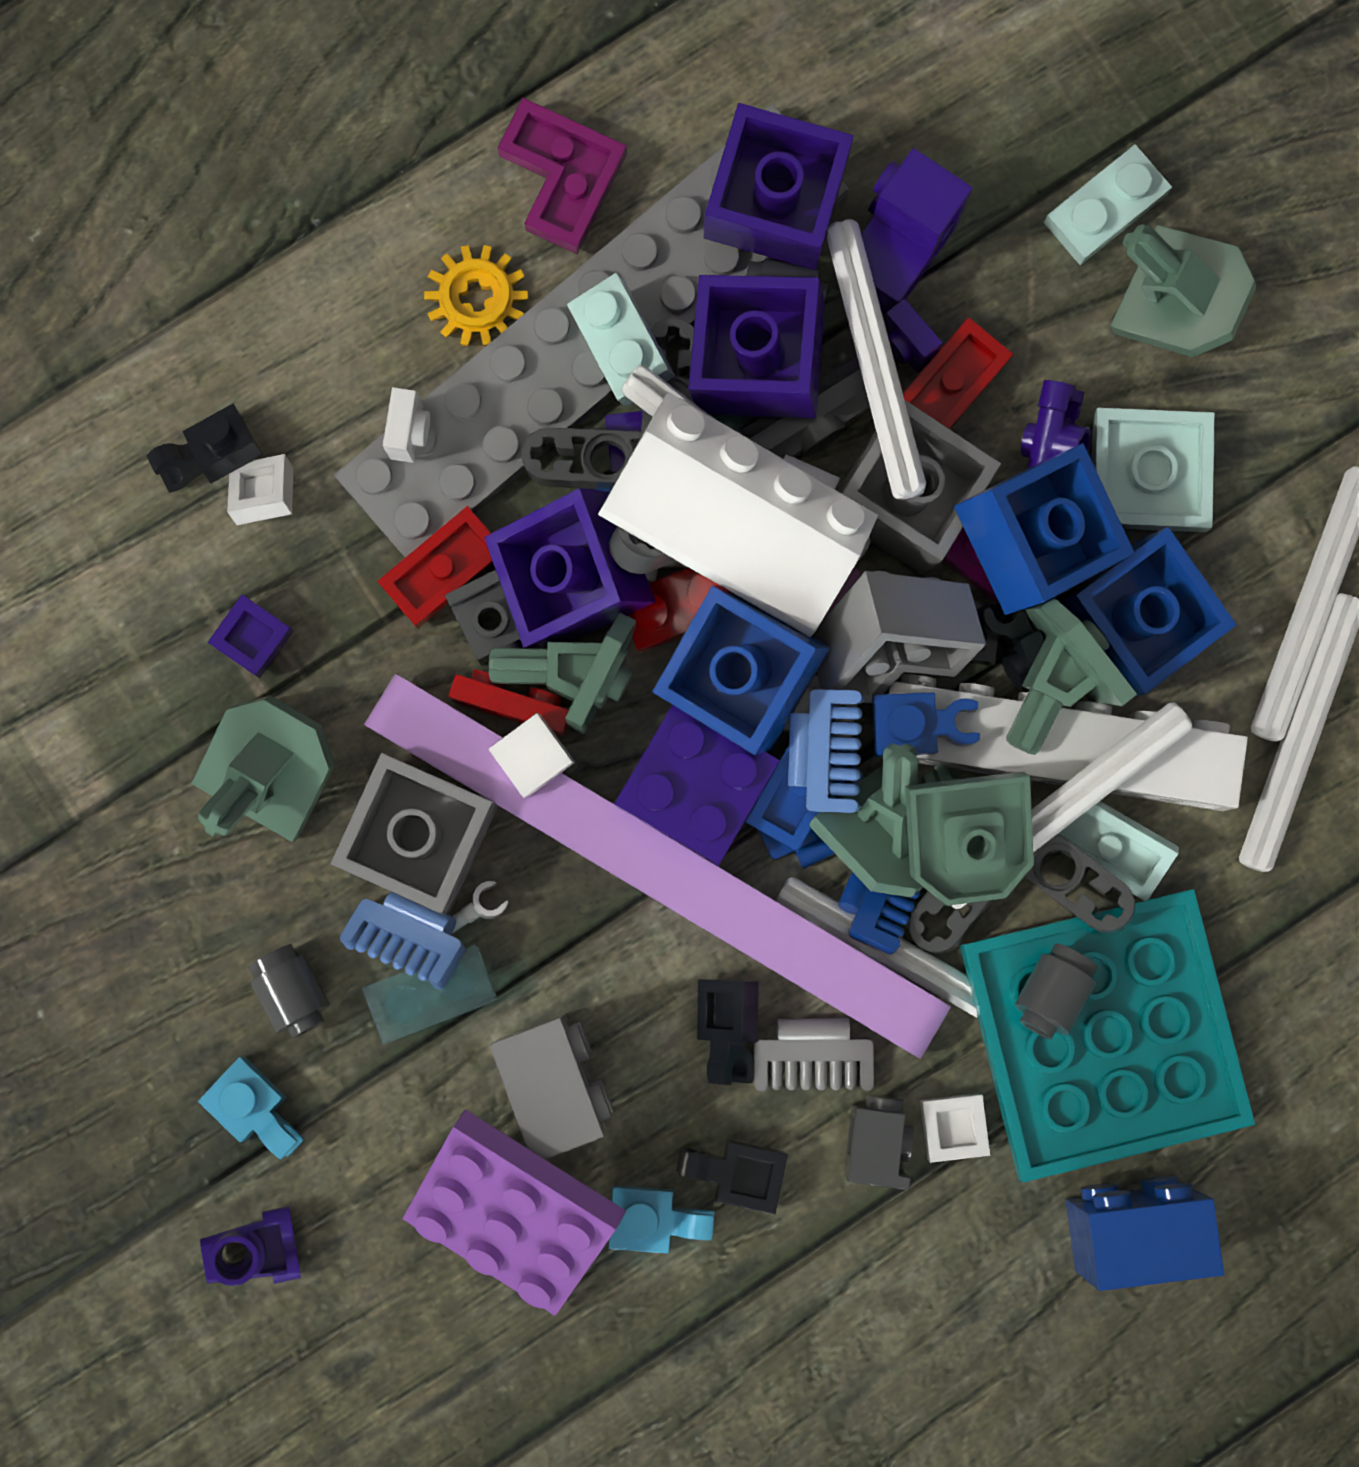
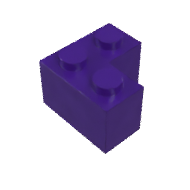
(911, 222)

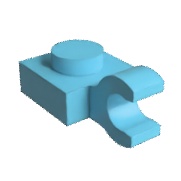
(246, 1104)
(653, 1220)

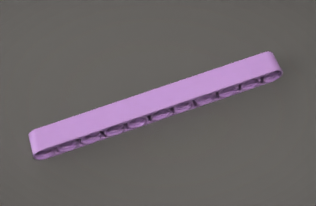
(665, 871)

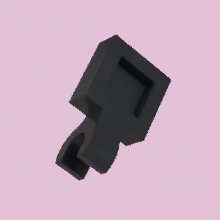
(213, 448)
(1017, 641)
(728, 1021)
(744, 1176)

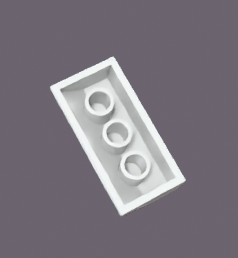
(739, 515)

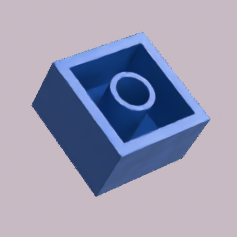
(1044, 530)
(1151, 610)
(740, 670)
(1143, 1234)

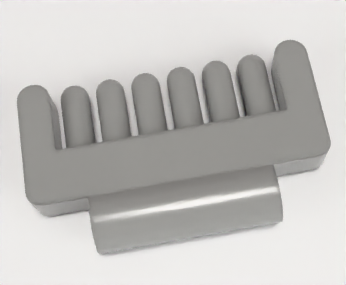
(813, 1041)

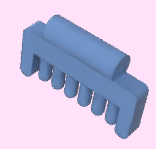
(813, 755)
(413, 925)

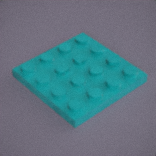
(1143, 1060)

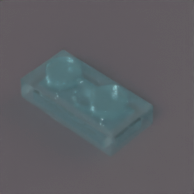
(410, 1005)

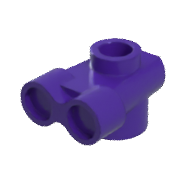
(1055, 425)
(268, 1247)

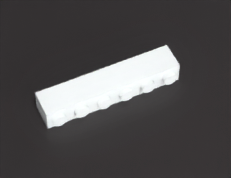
(1195, 771)

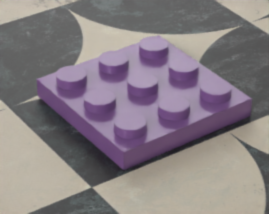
(512, 1213)

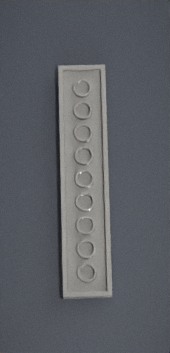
(540, 371)

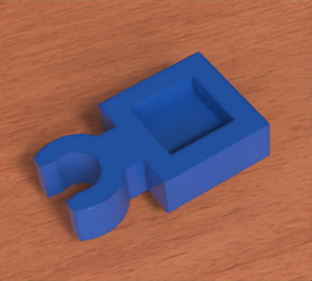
(915, 721)

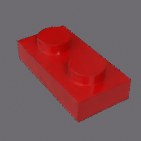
(958, 374)
(439, 566)
(674, 608)
(493, 699)

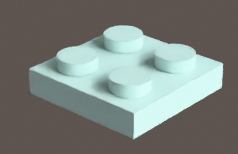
(1156, 466)

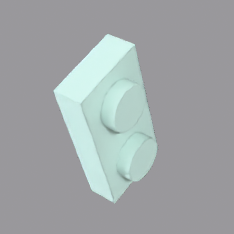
(1107, 204)
(617, 334)
(1122, 847)

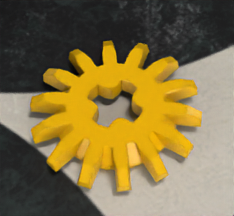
(455, 284)

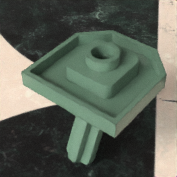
(1184, 291)
(573, 670)
(1063, 672)
(263, 766)
(969, 834)
(876, 837)

